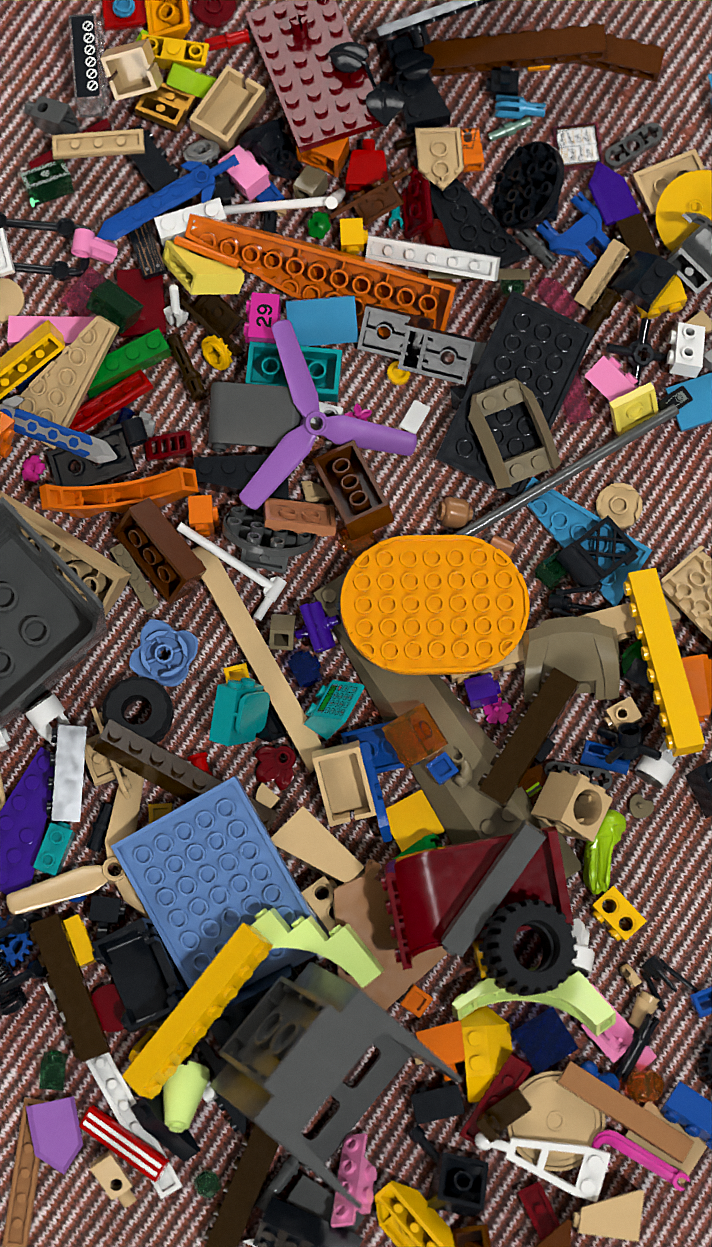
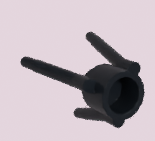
(560, 602)
(655, 968)

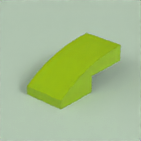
(189, 80)

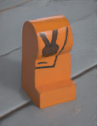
(472, 150)

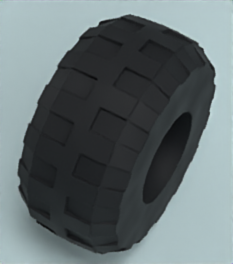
(145, 690)

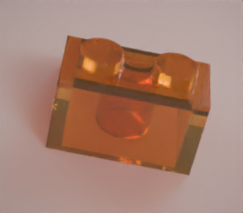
(414, 735)

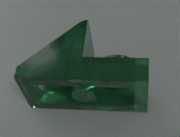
(550, 572)

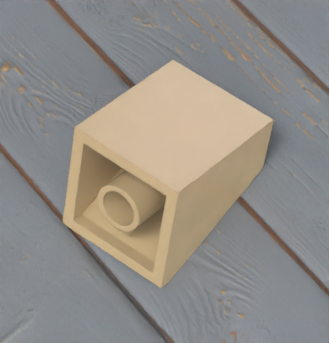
(612, 1217)

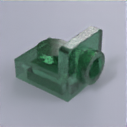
(53, 1070)

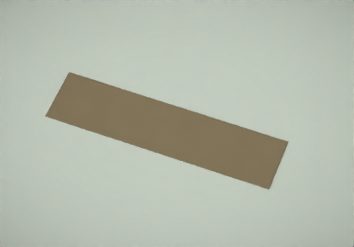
(504, 274)

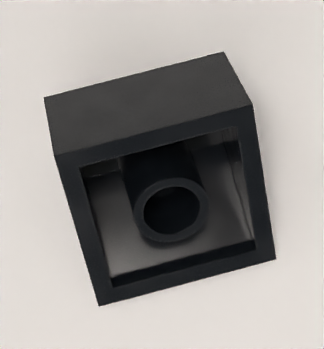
(645, 279)
(459, 1185)

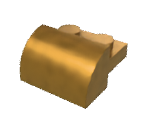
(166, 106)

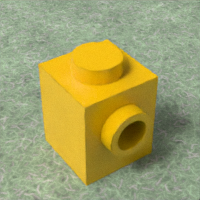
(353, 235)

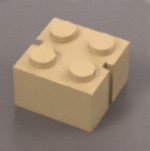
(134, 69)

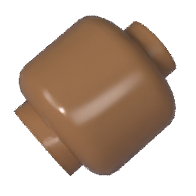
(454, 512)

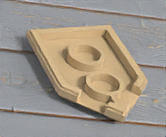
(439, 154)

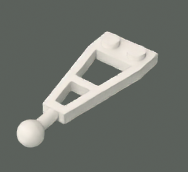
(591, 1171)

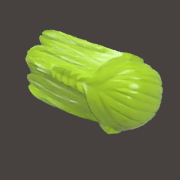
(599, 852)

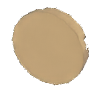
(11, 300)
(620, 503)

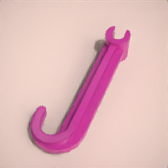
(641, 1156)

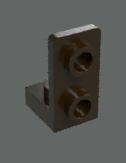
(502, 1114)

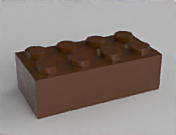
(353, 490)
(159, 550)

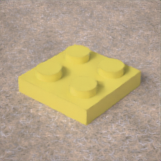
(633, 408)

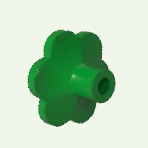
(318, 225)

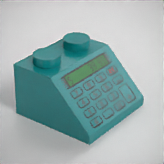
(332, 707)

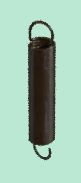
(404, 143)

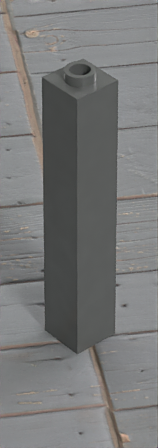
(492, 888)

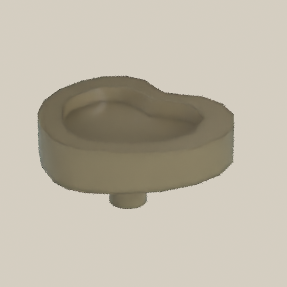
(640, 808)

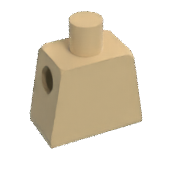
(108, 1168)

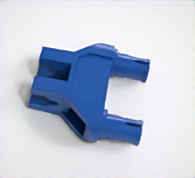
(579, 236)

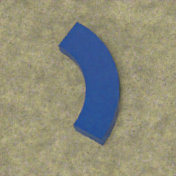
(376, 791)

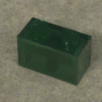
(47, 182)
(115, 305)

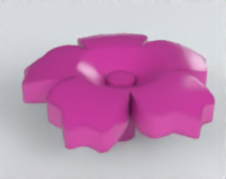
(32, 469)
(497, 712)

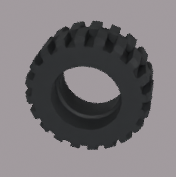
(555, 939)

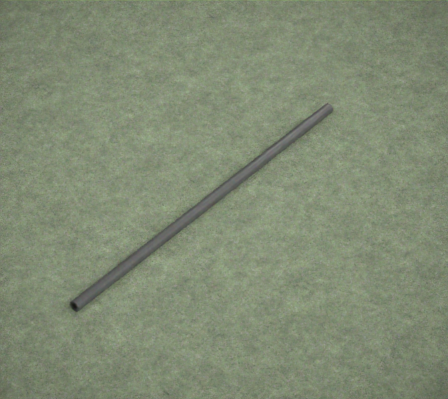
(566, 473)

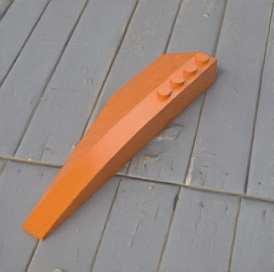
(321, 272)

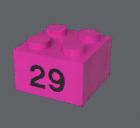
(262, 313)

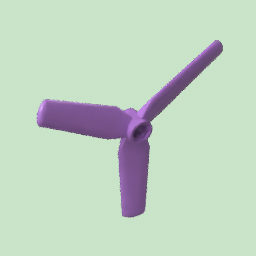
(298, 442)

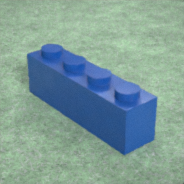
(689, 1111)

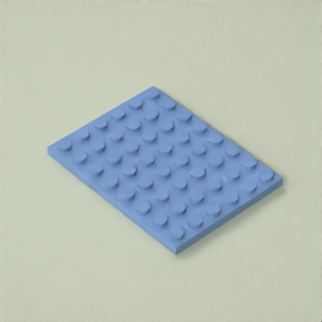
(208, 874)

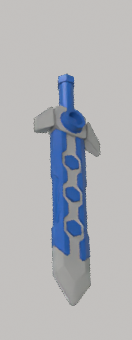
(55, 434)

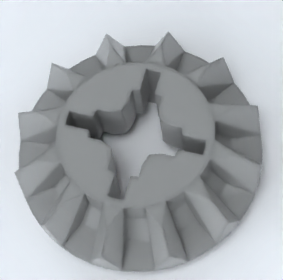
(202, 151)

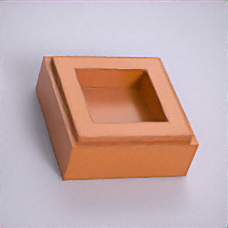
(416, 1001)

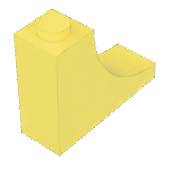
(201, 274)

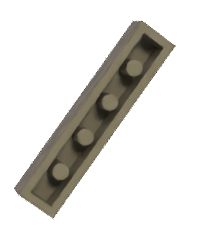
(136, 579)

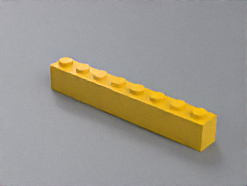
(664, 662)
(197, 1011)

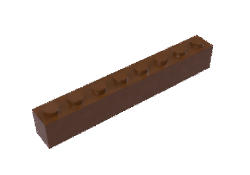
(518, 50)

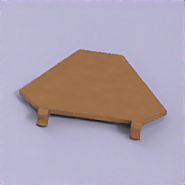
(364, 909)

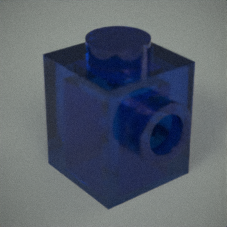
(305, 669)

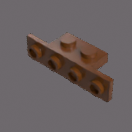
(378, 201)

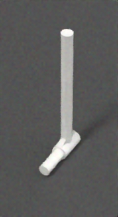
(330, 201)
(272, 586)

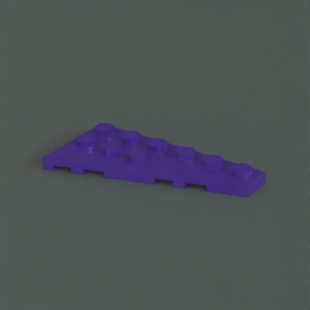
(23, 825)

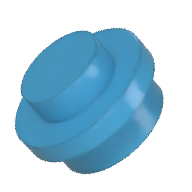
(123, 8)

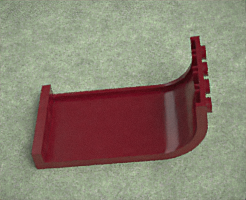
(436, 882)

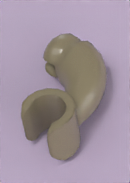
(465, 774)

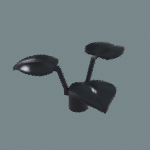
(384, 100)

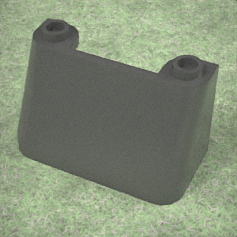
(250, 415)

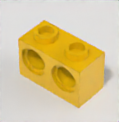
(623, 910)

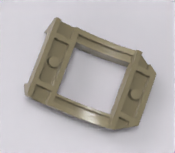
(524, 464)

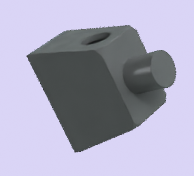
(52, 116)

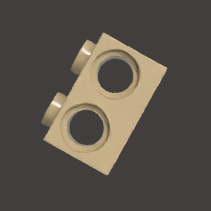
(321, 907)

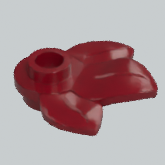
(273, 768)

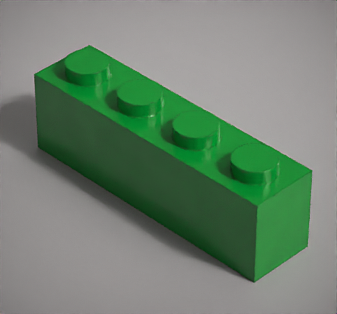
(129, 359)

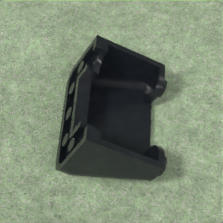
(142, 973)

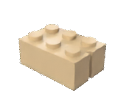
(227, 108)
(343, 783)

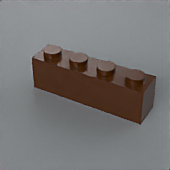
(630, 58)

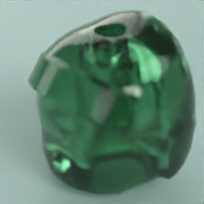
(512, 285)
(207, 1184)

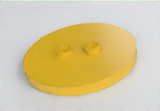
(684, 194)

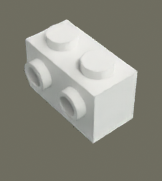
(686, 349)

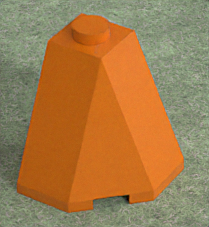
(699, 677)

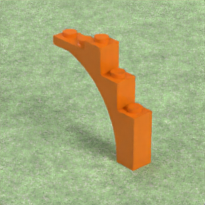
(119, 497)

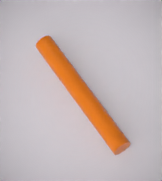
(207, 252)

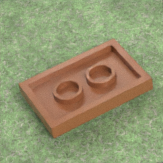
(299, 517)

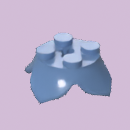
(154, 639)

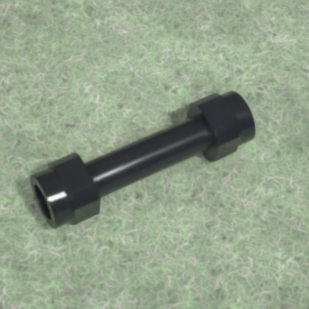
(418, 1135)

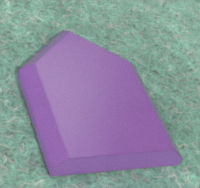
(55, 1132)

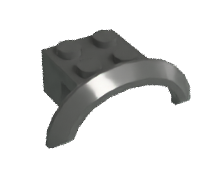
(694, 254)

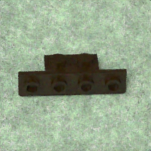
(215, 316)

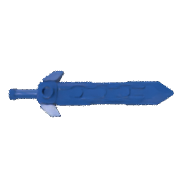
(170, 196)

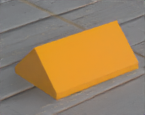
(168, 18)

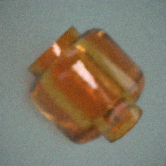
(645, 1086)

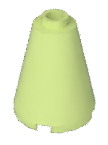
(183, 1094)

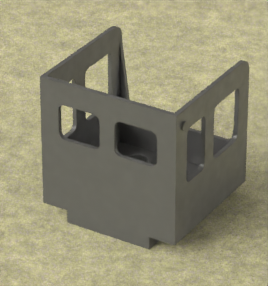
(42, 616)
(298, 1053)

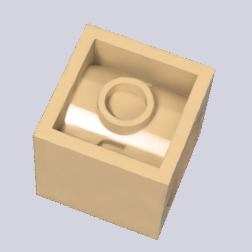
(572, 805)

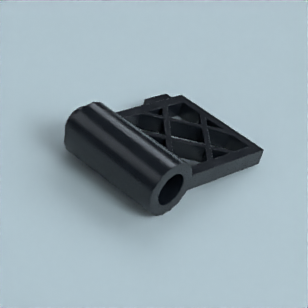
(583, 567)

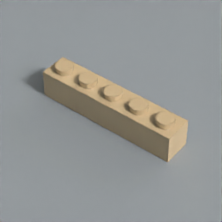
(601, 274)

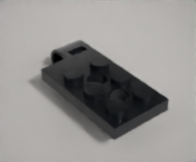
(120, 438)

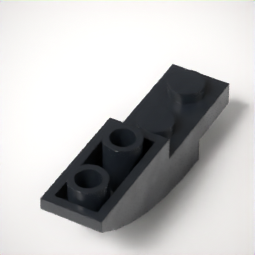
(238, 1120)

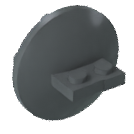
(261, 545)

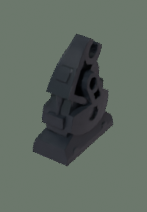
(273, 148)

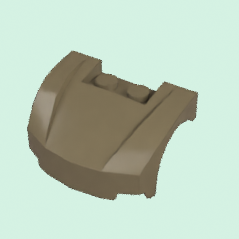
(577, 648)

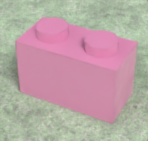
(248, 175)
(611, 379)

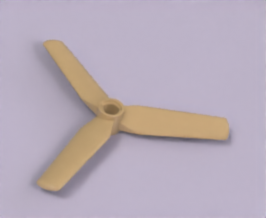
(91, 878)

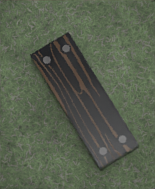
(147, 251)

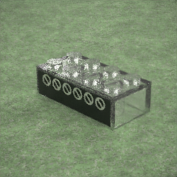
(89, 76)

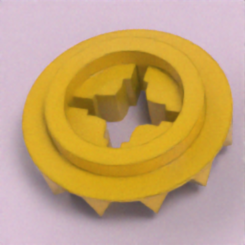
(218, 358)

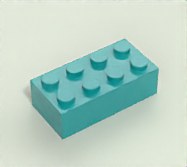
(324, 365)

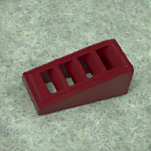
(178, 453)

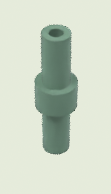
(509, 129)

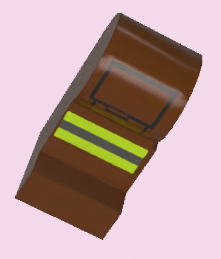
(533, 782)

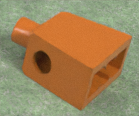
(445, 1043)

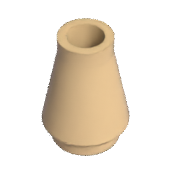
(643, 1004)

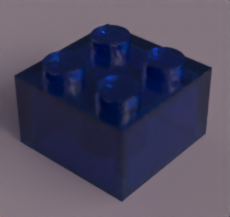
(544, 1040)

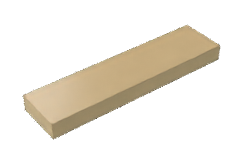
(98, 144)

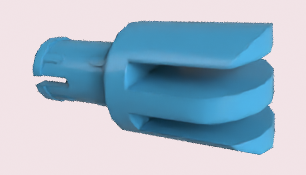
(516, 107)

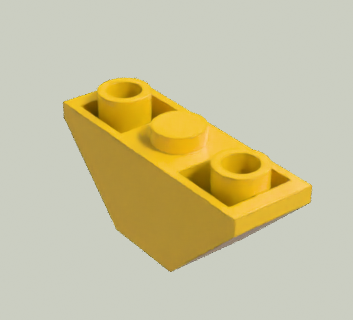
(180, 51)

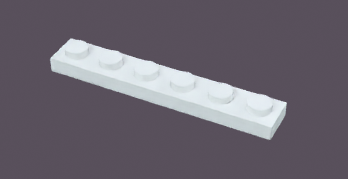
(433, 258)

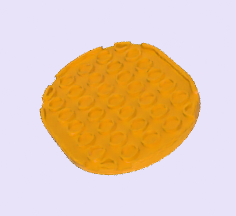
(434, 605)

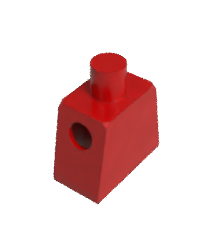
(366, 167)

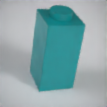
(54, 849)

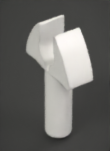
(174, 313)

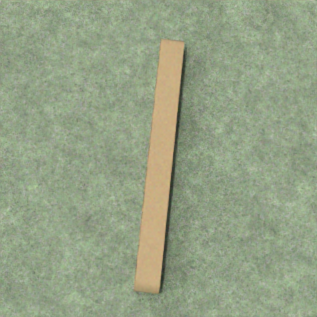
(259, 656)

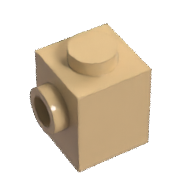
(620, 713)

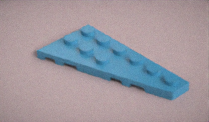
(570, 521)

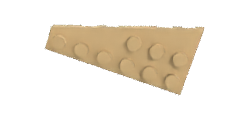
(65, 381)

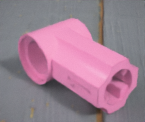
(87, 245)

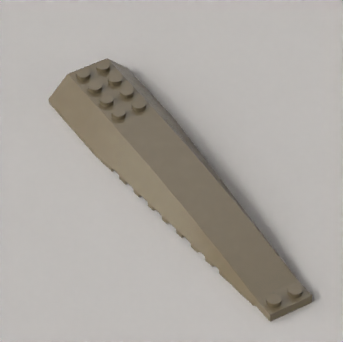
(461, 811)

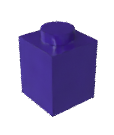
(482, 690)

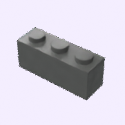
(317, 1201)

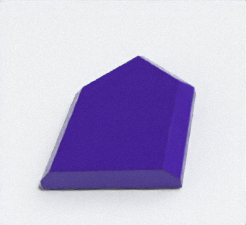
(611, 195)

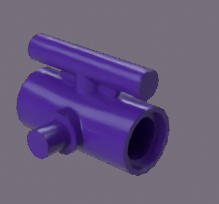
(317, 626)

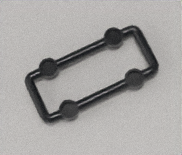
(66, 229)
(18, 925)

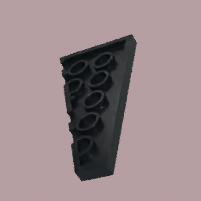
(471, 225)

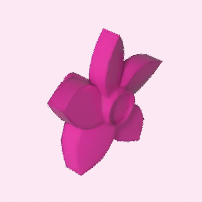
(359, 413)

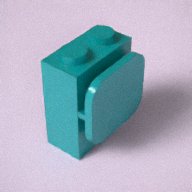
(239, 712)

